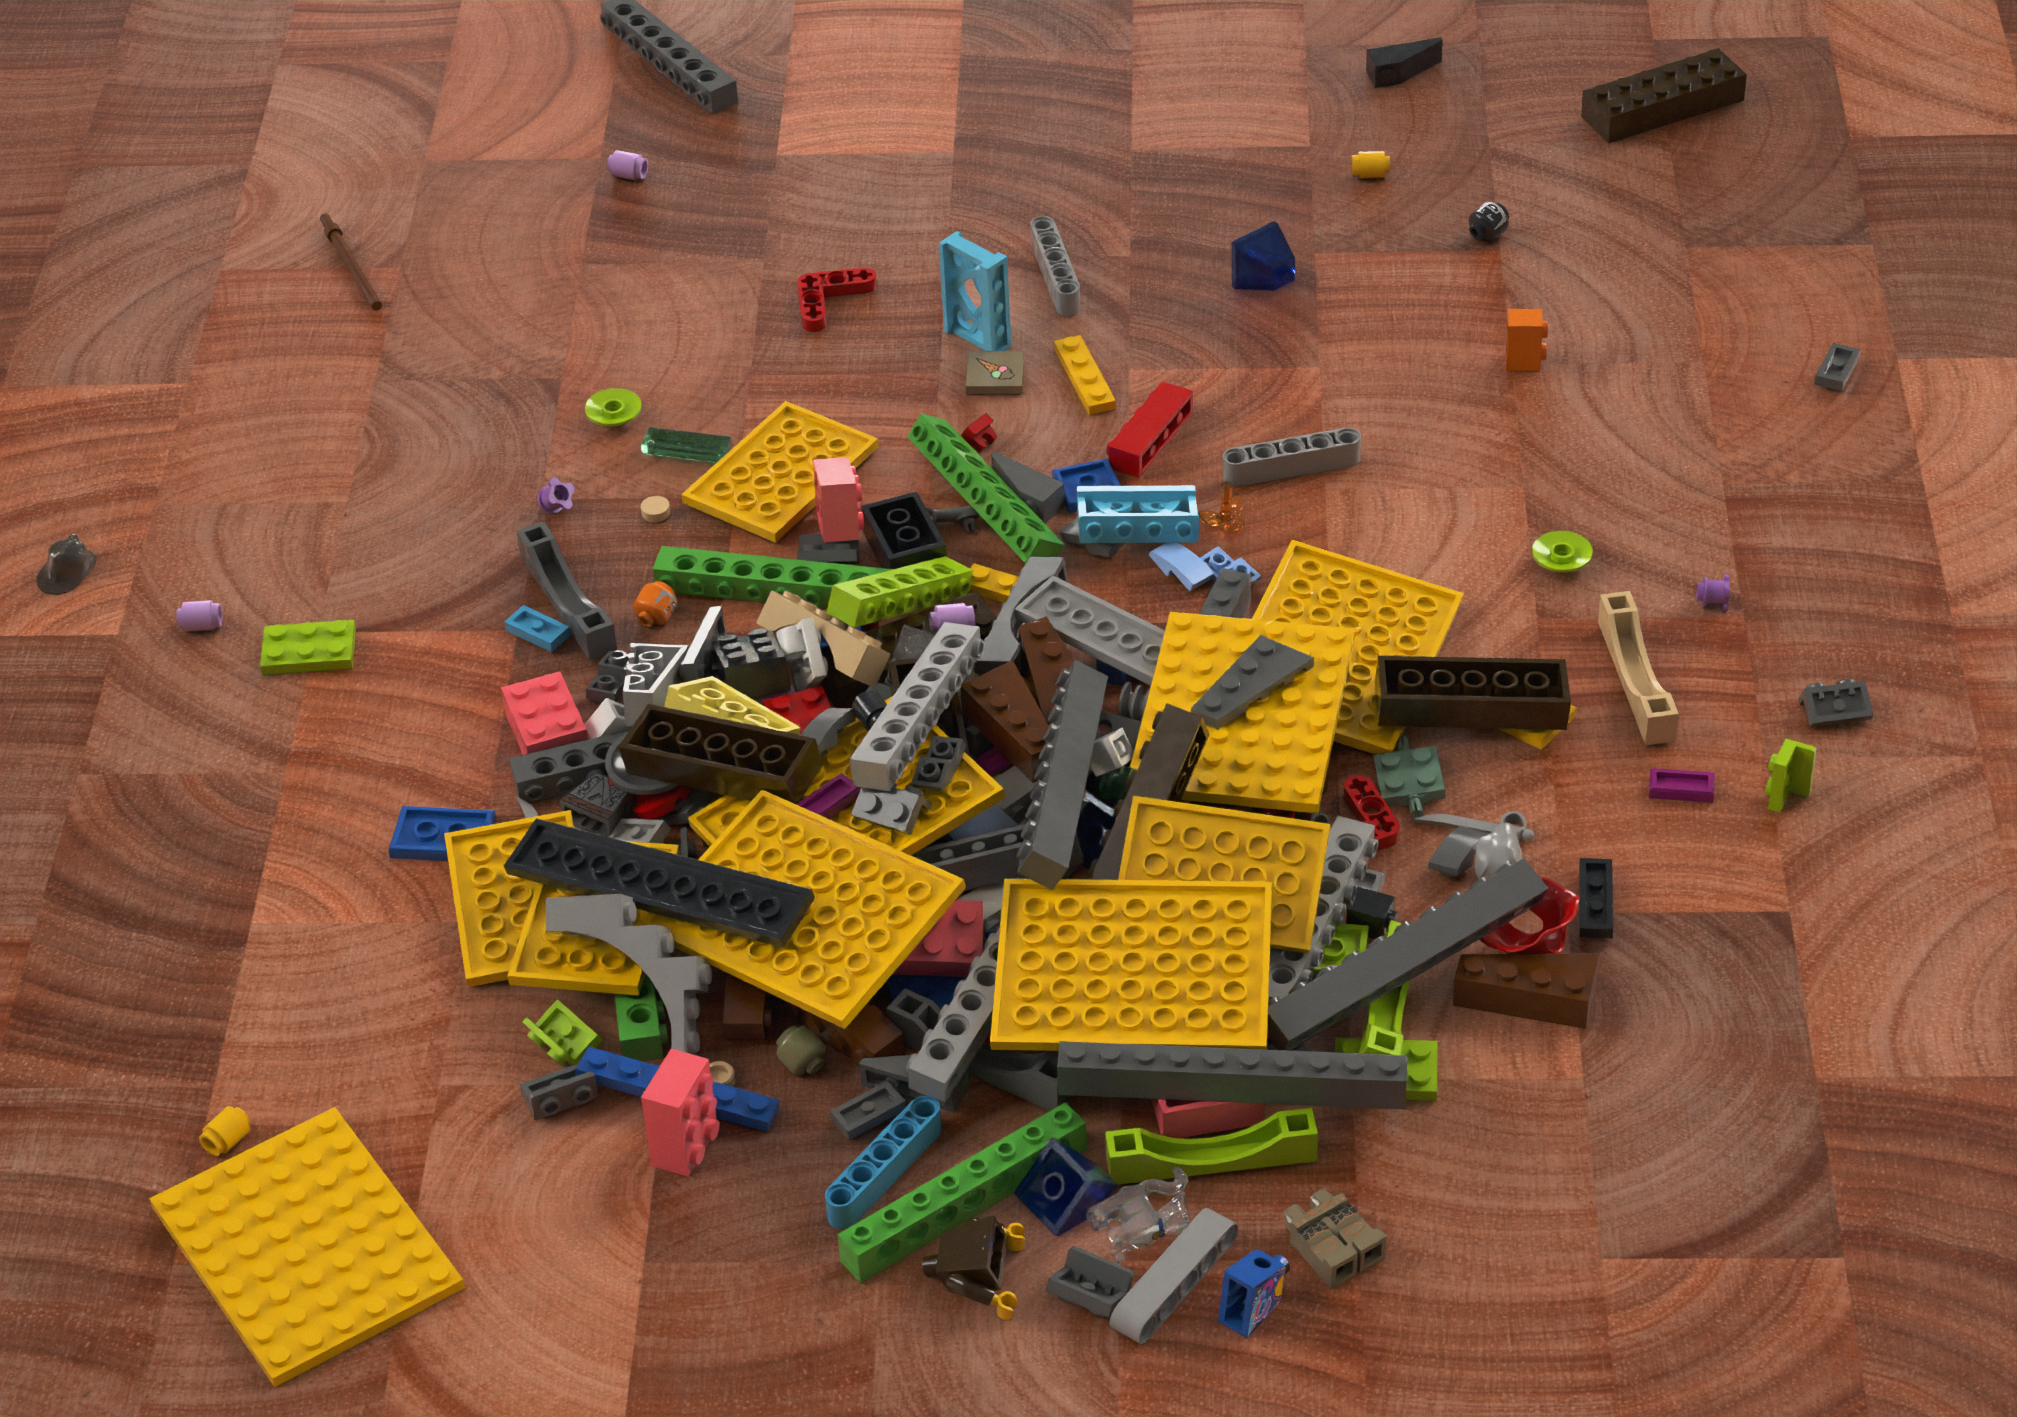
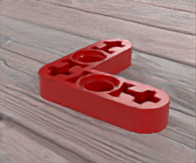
(853, 282)
(1371, 799)

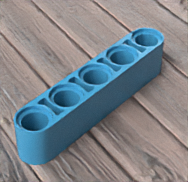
(883, 1162)

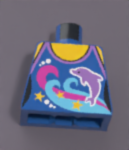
(1251, 1291)

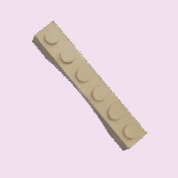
(852, 654)
(1649, 702)

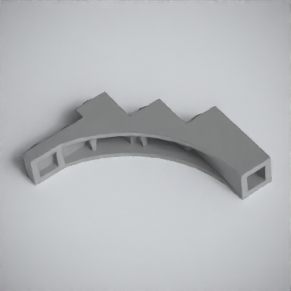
(675, 978)

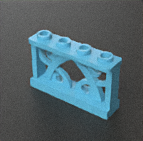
(992, 318)
(1137, 514)

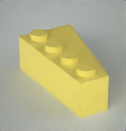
(718, 700)

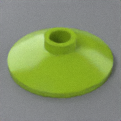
(613, 407)
(1562, 551)

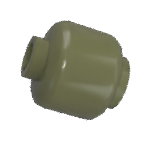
(801, 1050)

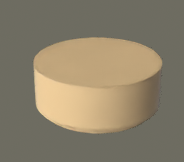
(655, 509)
(723, 1073)

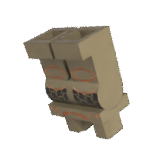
(1334, 1237)

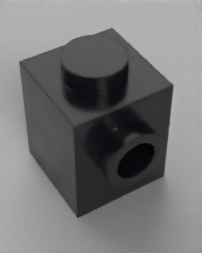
(1373, 910)

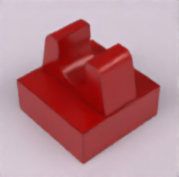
(980, 430)

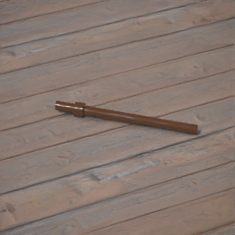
(335, 235)

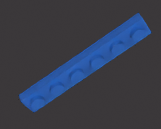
(634, 1077)

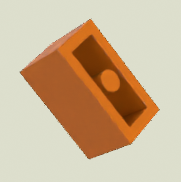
(1524, 340)

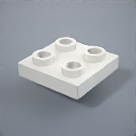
(803, 652)

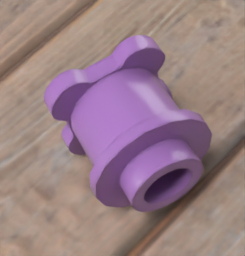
(555, 496)
(1714, 592)

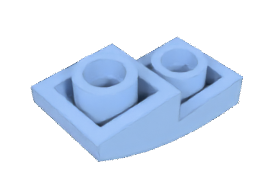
(1218, 559)
(1183, 563)

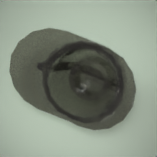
(65, 566)

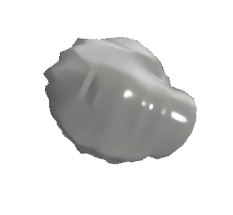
(1496, 850)

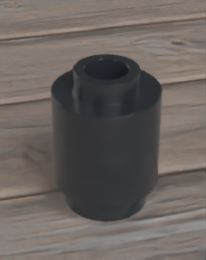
(868, 708)

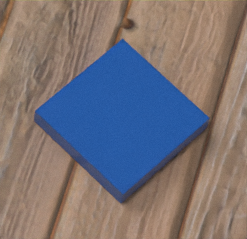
(1086, 474)

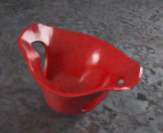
(1555, 911)

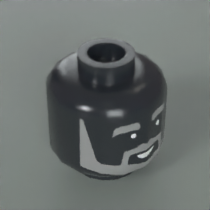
(1488, 221)

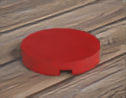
(658, 805)

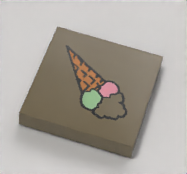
(995, 372)

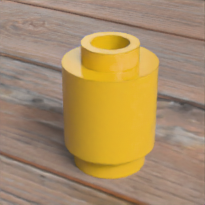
(1370, 164)
(225, 1130)

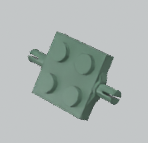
(1409, 776)

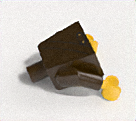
(974, 1260)

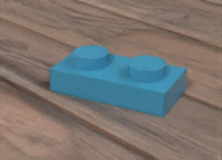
(537, 628)

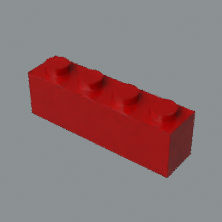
(1150, 429)

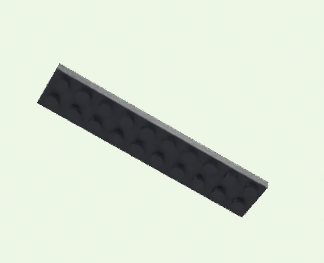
(661, 882)

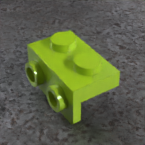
(1791, 772)
(563, 1034)

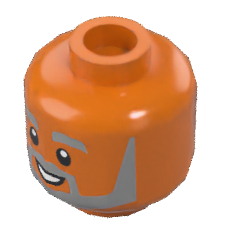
(654, 604)

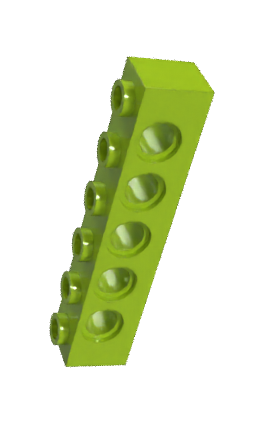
(899, 591)

